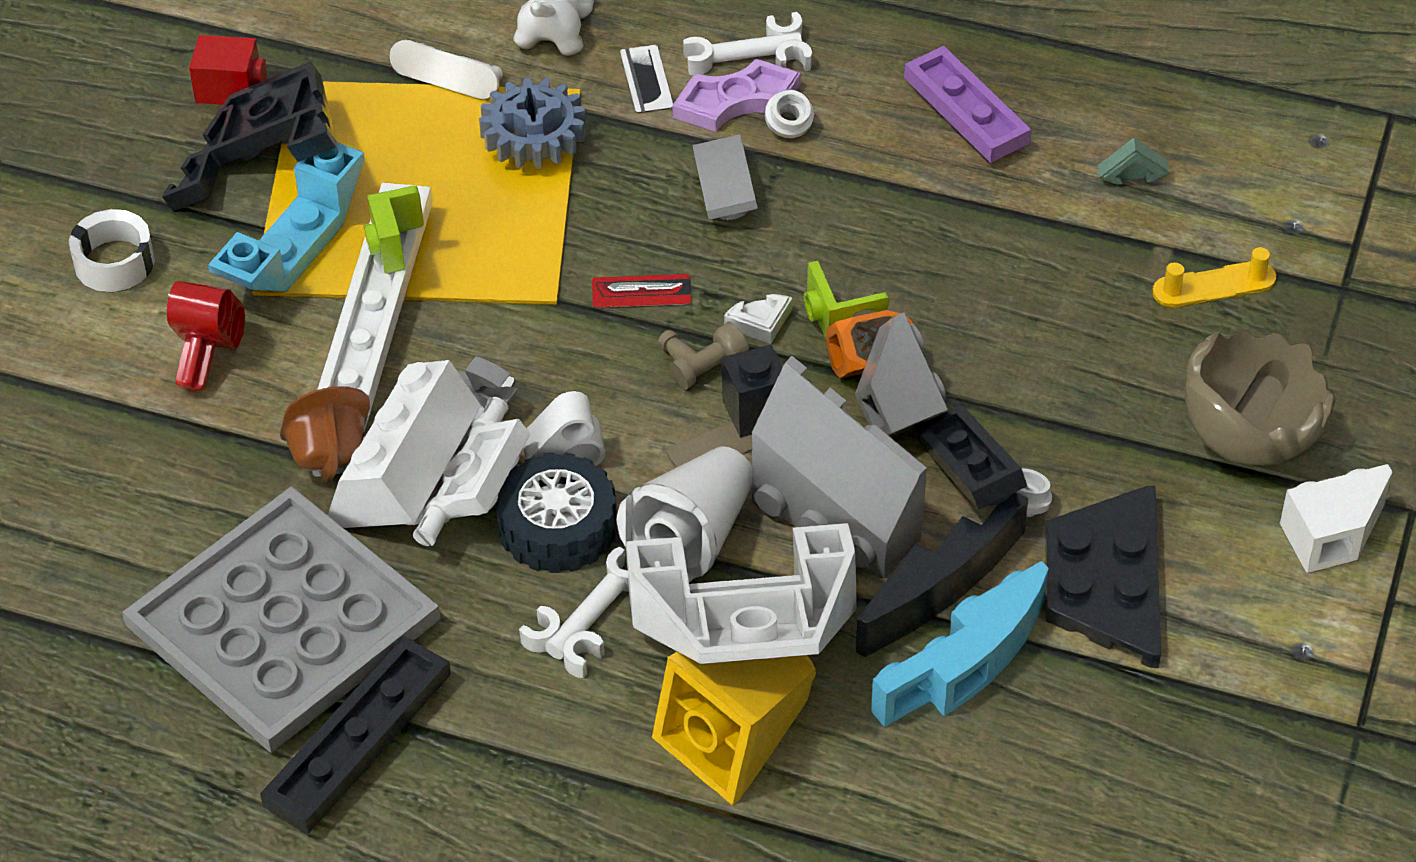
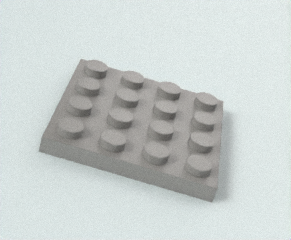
(280, 617)

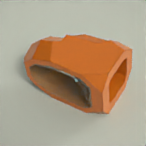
(852, 340)

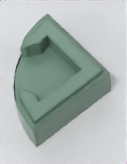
(1133, 162)

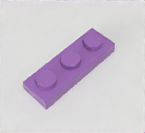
(967, 104)

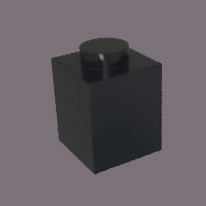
(747, 385)

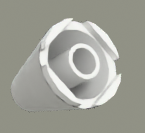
(690, 503)

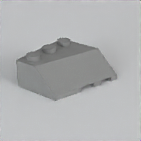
(828, 469)

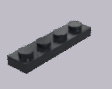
(355, 734)

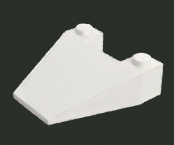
(748, 615)

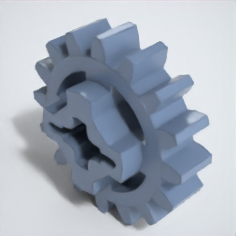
(532, 122)

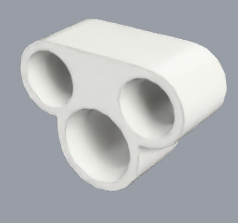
(566, 428)

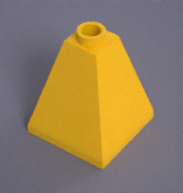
(729, 715)

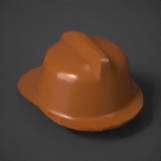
(325, 428)

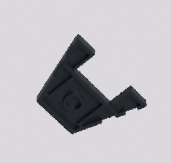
(279, 109)

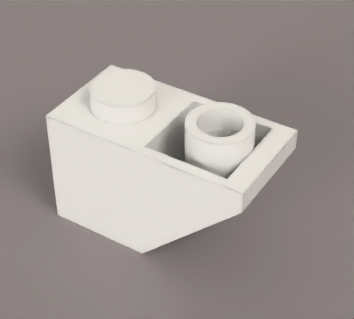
(1334, 516)

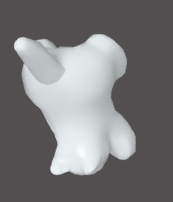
(554, 22)

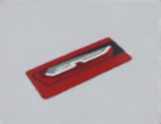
(641, 290)

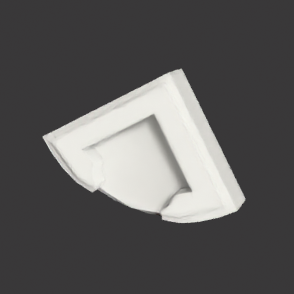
(761, 318)

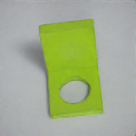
(823, 307)

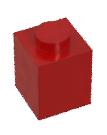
(224, 67)

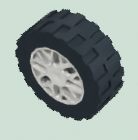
(577, 497)

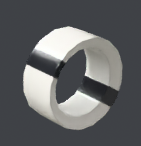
(109, 227)

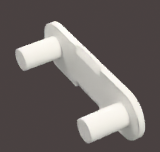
(445, 69)

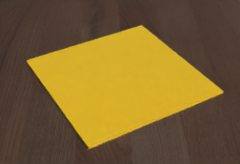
(490, 225)

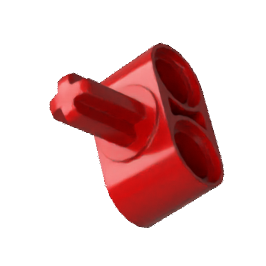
(203, 320)

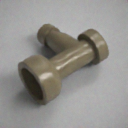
(691, 364)

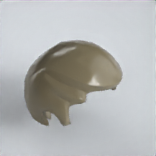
(1256, 397)

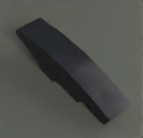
(932, 582)

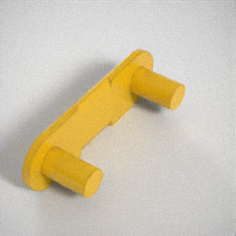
(1233, 280)

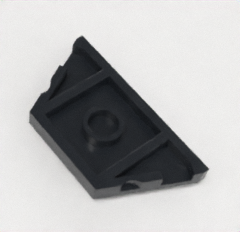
(1107, 573)

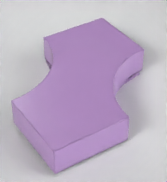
(717, 99)

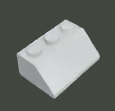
(405, 448)

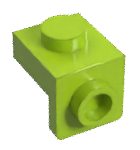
(390, 214)

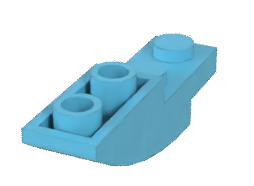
(981, 644)

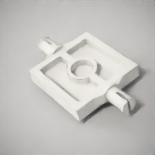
(474, 472)

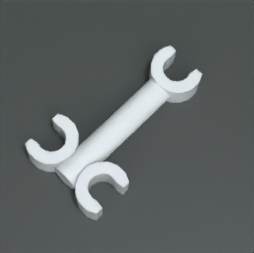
(780, 41)
(573, 636)

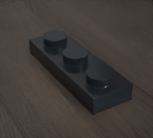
(971, 457)

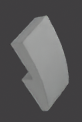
(725, 178)

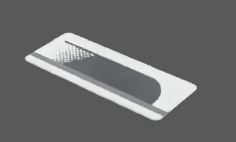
(646, 78)

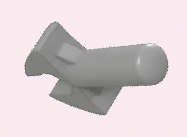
(486, 380)

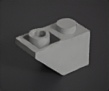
(897, 383)

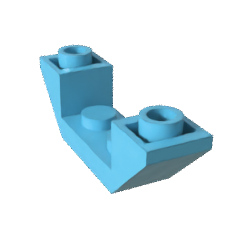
(302, 231)

